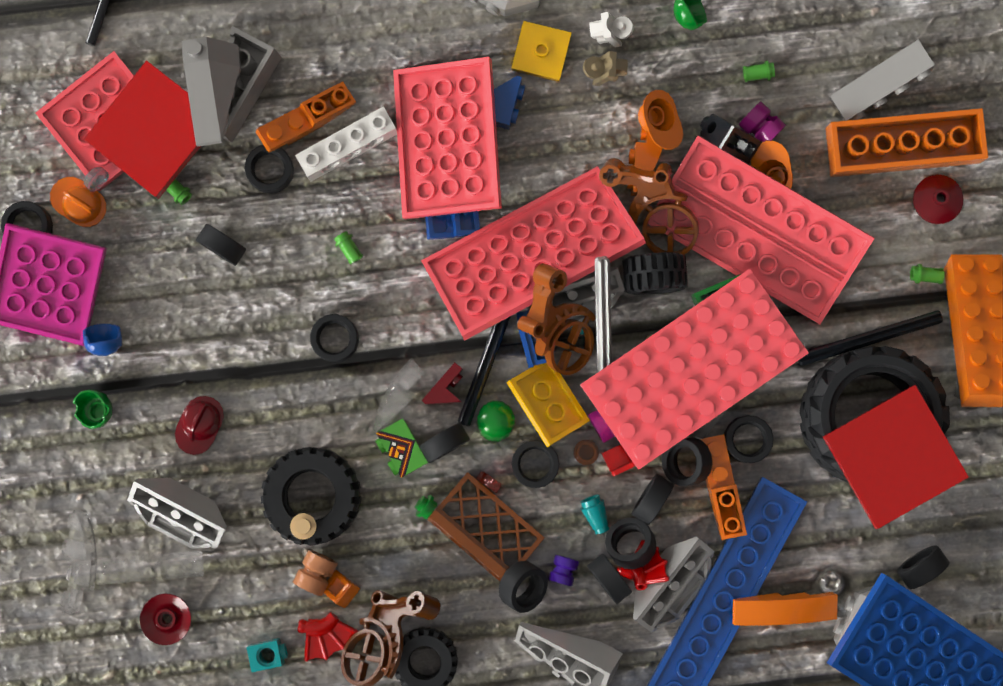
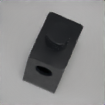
(719, 132)

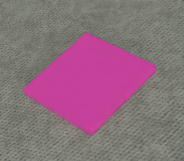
(48, 283)

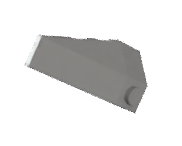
(571, 656)

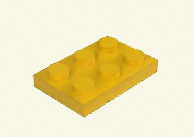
(548, 403)

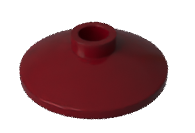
(926, 200)
(154, 625)

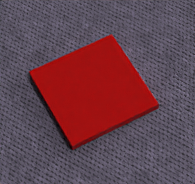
(147, 130)
(895, 457)

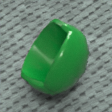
(689, 13)
(93, 408)
(495, 420)

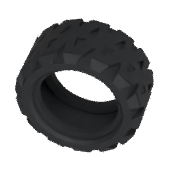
(827, 384)

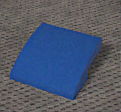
(452, 225)

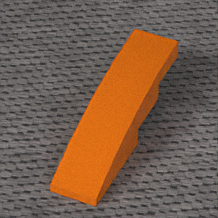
(784, 609)

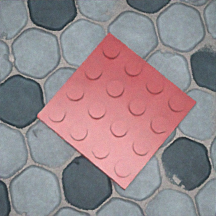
(80, 107)

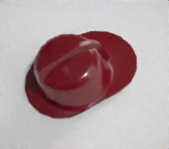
(199, 425)

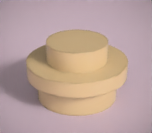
(303, 526)

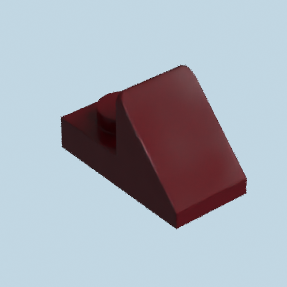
(439, 393)

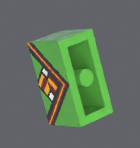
(401, 448)

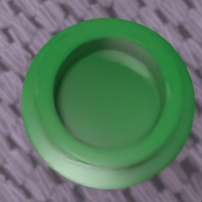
(425, 506)

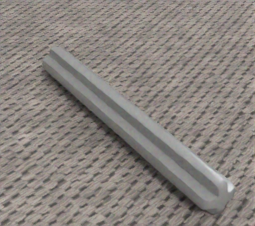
(603, 312)

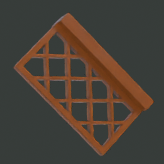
(471, 545)

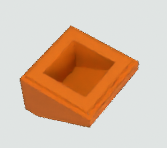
(341, 589)

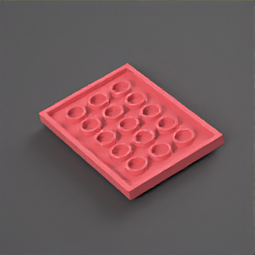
(447, 138)

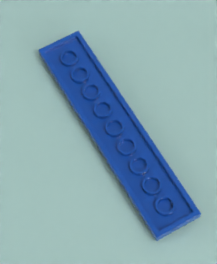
(734, 575)

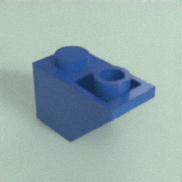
(505, 102)

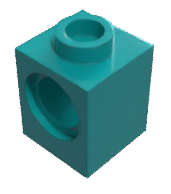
(256, 658)

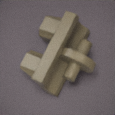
(605, 68)

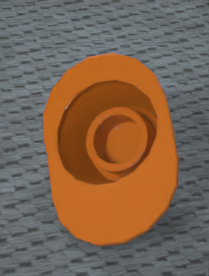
(661, 120)
(774, 161)
(77, 202)

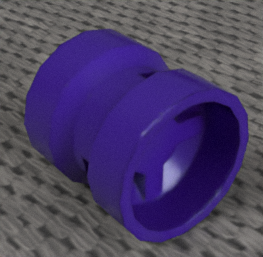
(563, 571)

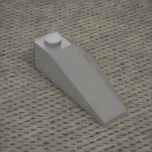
(211, 79)

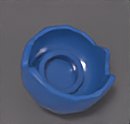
(102, 339)

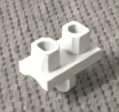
(611, 29)

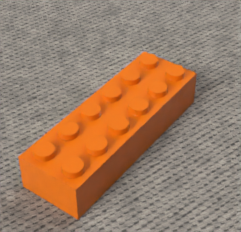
(906, 142)
(976, 320)

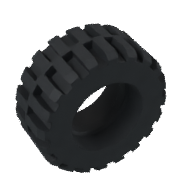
(311, 460)

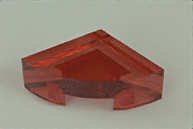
(489, 481)

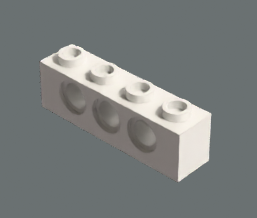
(346, 144)

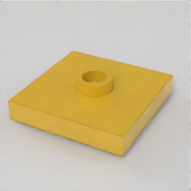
(541, 51)

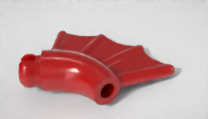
(650, 573)
(324, 636)

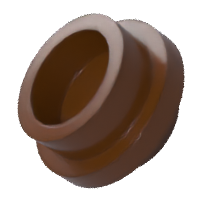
(586, 452)

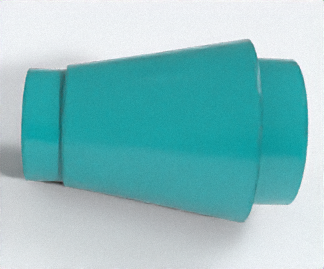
(595, 513)

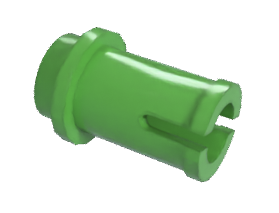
(759, 71)
(179, 192)
(348, 247)
(926, 274)

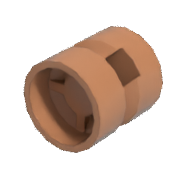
(315, 572)

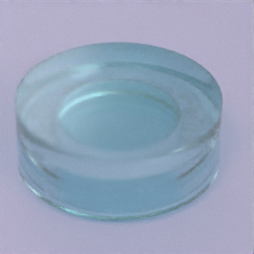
(96, 178)

